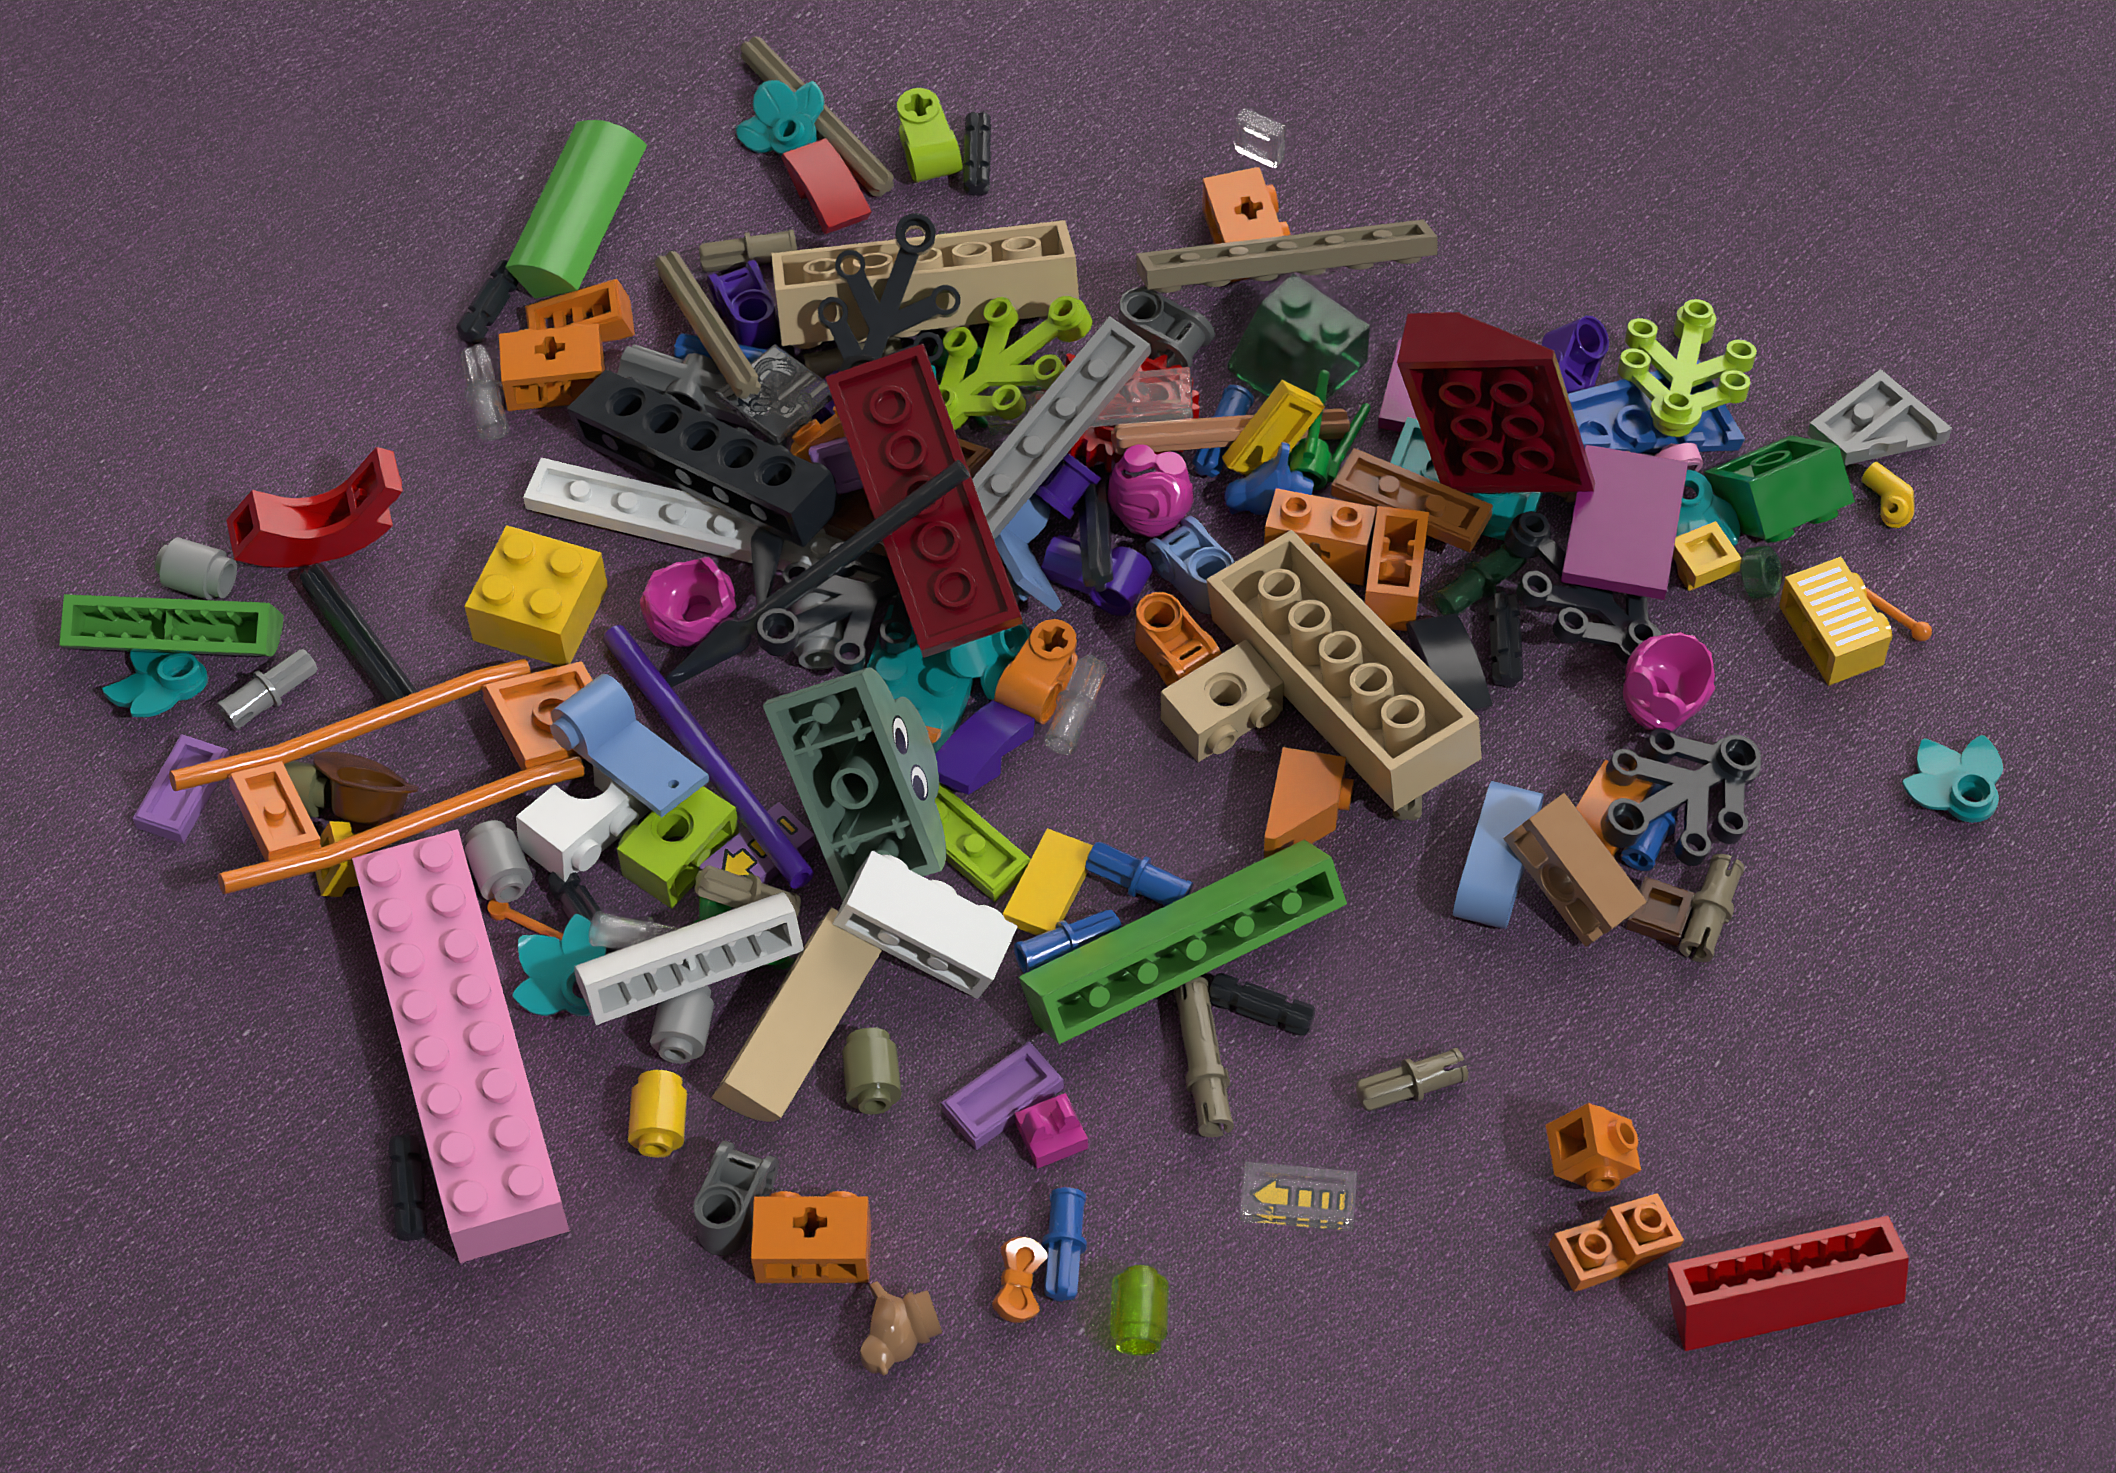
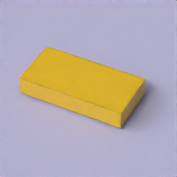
(1280, 419)
(1048, 883)

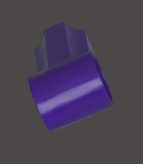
(1130, 574)

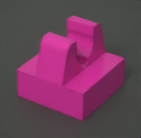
(1051, 1130)

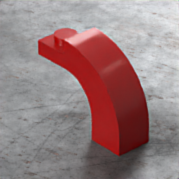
(320, 527)

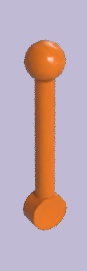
(1920, 630)
(501, 911)

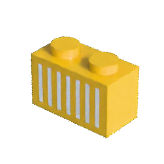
(1835, 620)

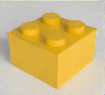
(536, 596)

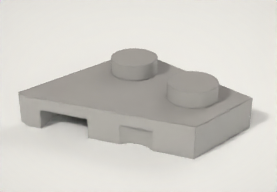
(1878, 422)

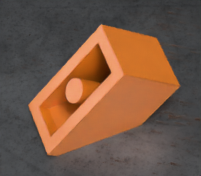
(1306, 798)

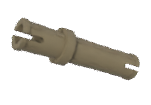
(1206, 1074)

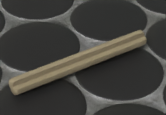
(854, 153)
(708, 325)

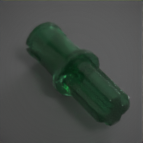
(1477, 580)

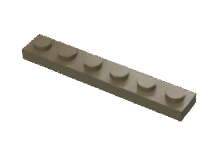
(1301, 253)

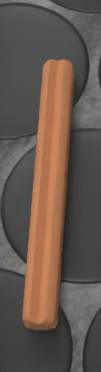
(1207, 432)

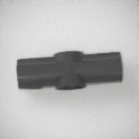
(688, 380)

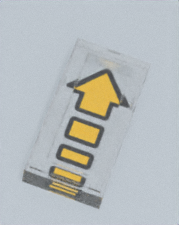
(1298, 1196)

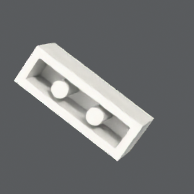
(925, 924)

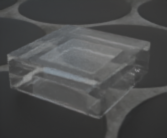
(1260, 138)

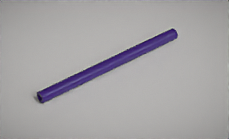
(708, 757)

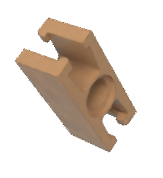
(1575, 870)

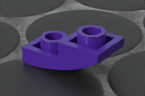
(976, 748)

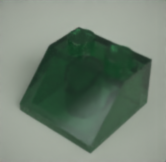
(1297, 337)

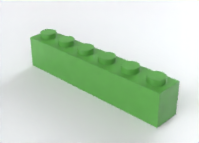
(1182, 941)

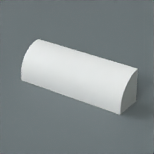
(689, 958)

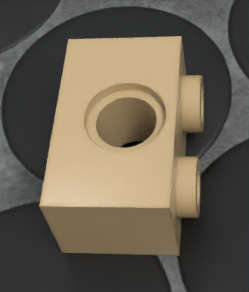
(1233, 677)

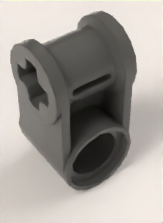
(1165, 325)
(730, 1191)

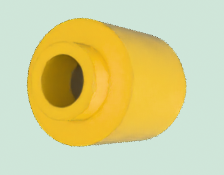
(657, 1113)

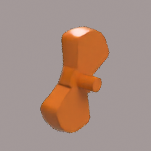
(1015, 1299)

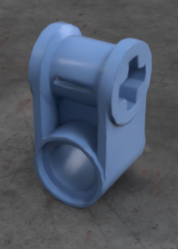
(1188, 559)

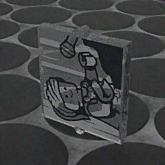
(786, 396)

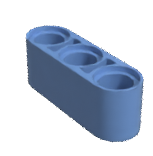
(1492, 868)

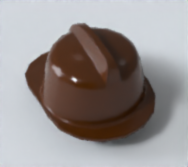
(363, 789)

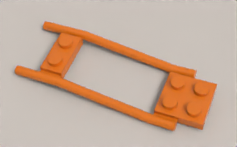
(280, 824)

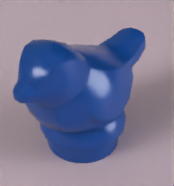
(1258, 488)

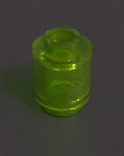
(1139, 1310)

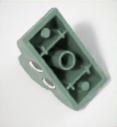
(862, 773)

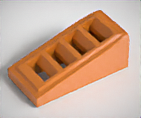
(596, 299)

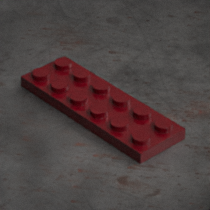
(946, 552)

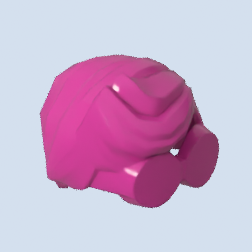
(1152, 501)
(687, 601)
(1668, 680)

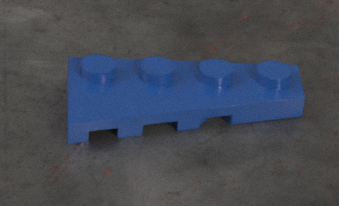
(1620, 419)

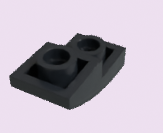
(1450, 654)

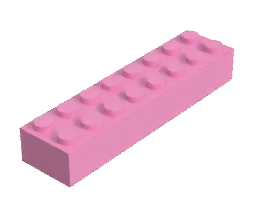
(459, 1047)

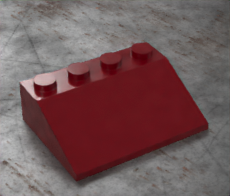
(1491, 407)

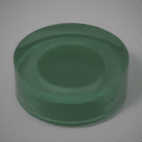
(1761, 572)

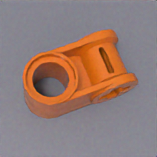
(1179, 645)
(1039, 671)

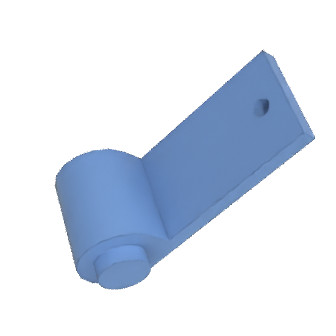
(1018, 557)
(604, 730)

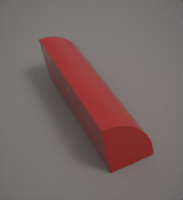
(1788, 1282)

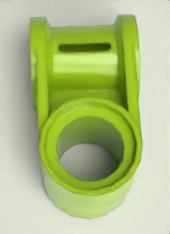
(926, 136)

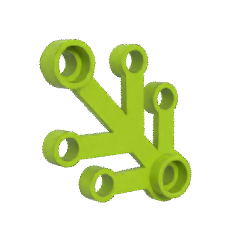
(999, 366)
(1676, 410)

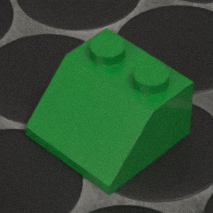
(1783, 486)

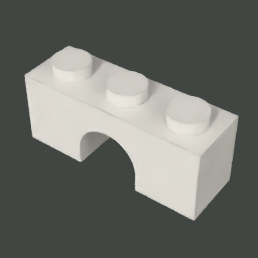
(572, 832)

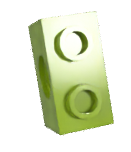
(670, 868)

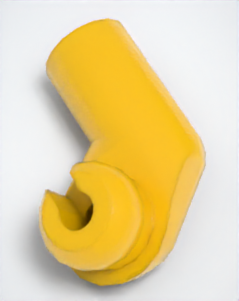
(1895, 494)

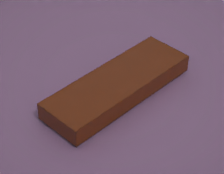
(1375, 482)

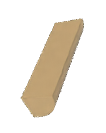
(797, 1022)

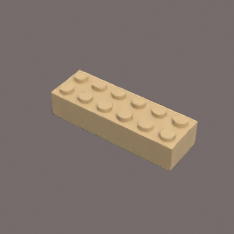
(1019, 262)
(1346, 670)

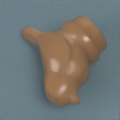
(897, 1328)

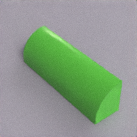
(575, 208)
(170, 625)

